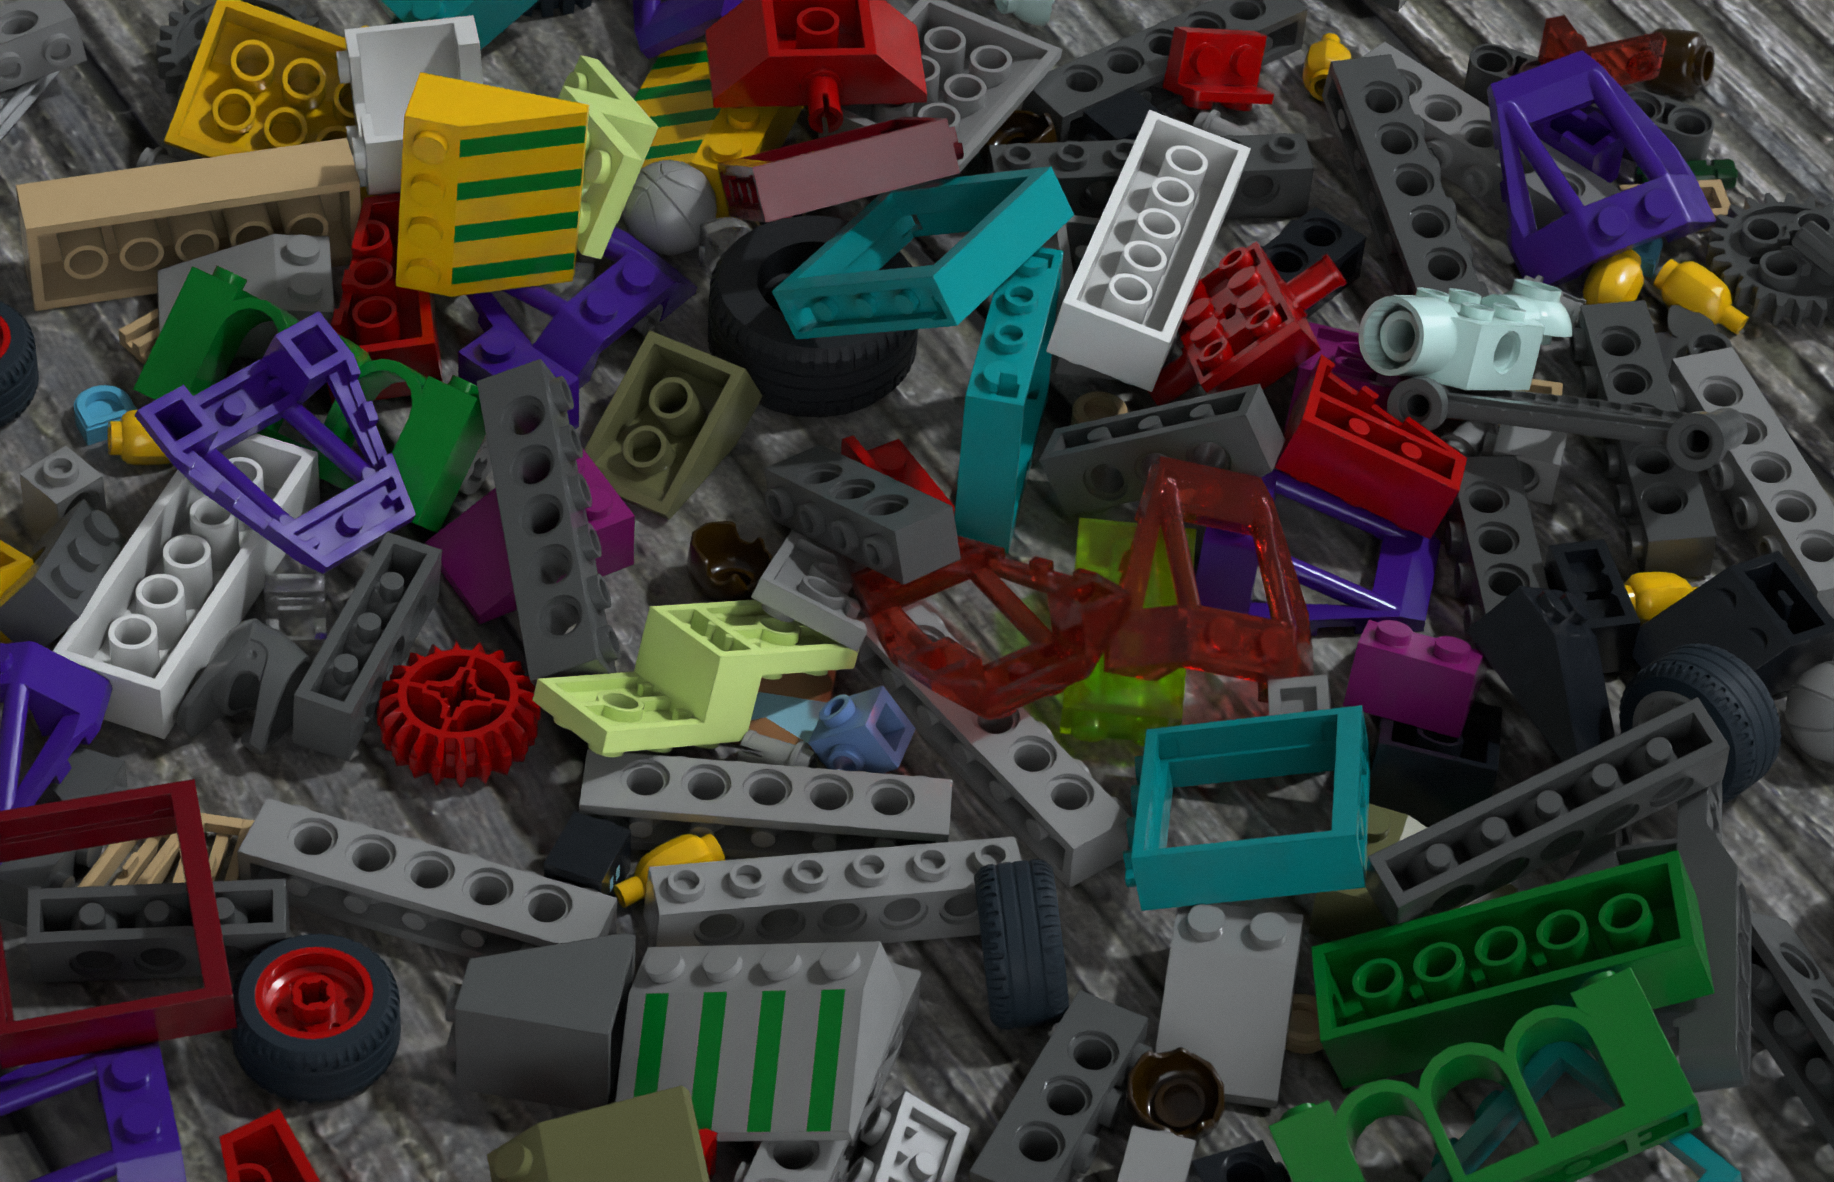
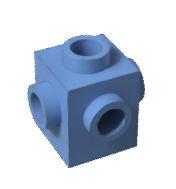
(862, 732)

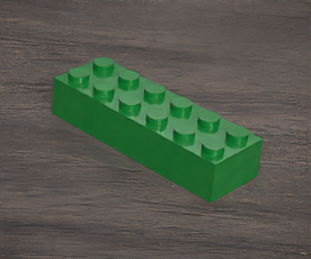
(1475, 970)

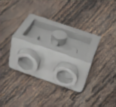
(909, 1144)

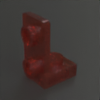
(1625, 60)

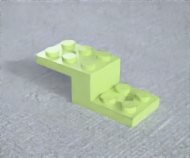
(615, 150)
(690, 678)

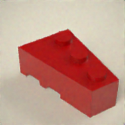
(1367, 455)

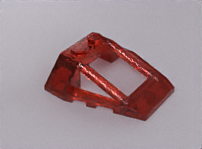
(1082, 615)
(1200, 637)

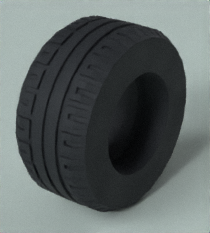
(793, 374)

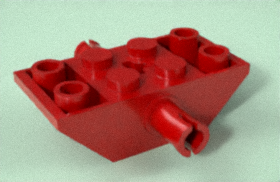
(814, 57)
(1246, 325)

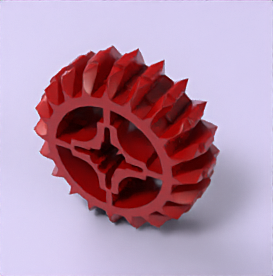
(458, 714)

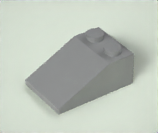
(278, 268)
(1233, 994)

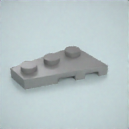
(811, 587)

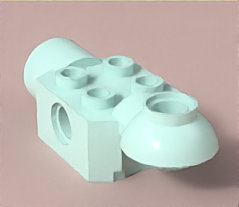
(1464, 337)

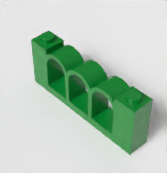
(433, 446)
(1607, 1019)

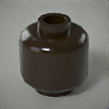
(1685, 64)

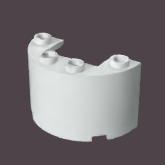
(382, 74)

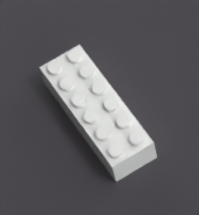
(1148, 251)
(184, 586)

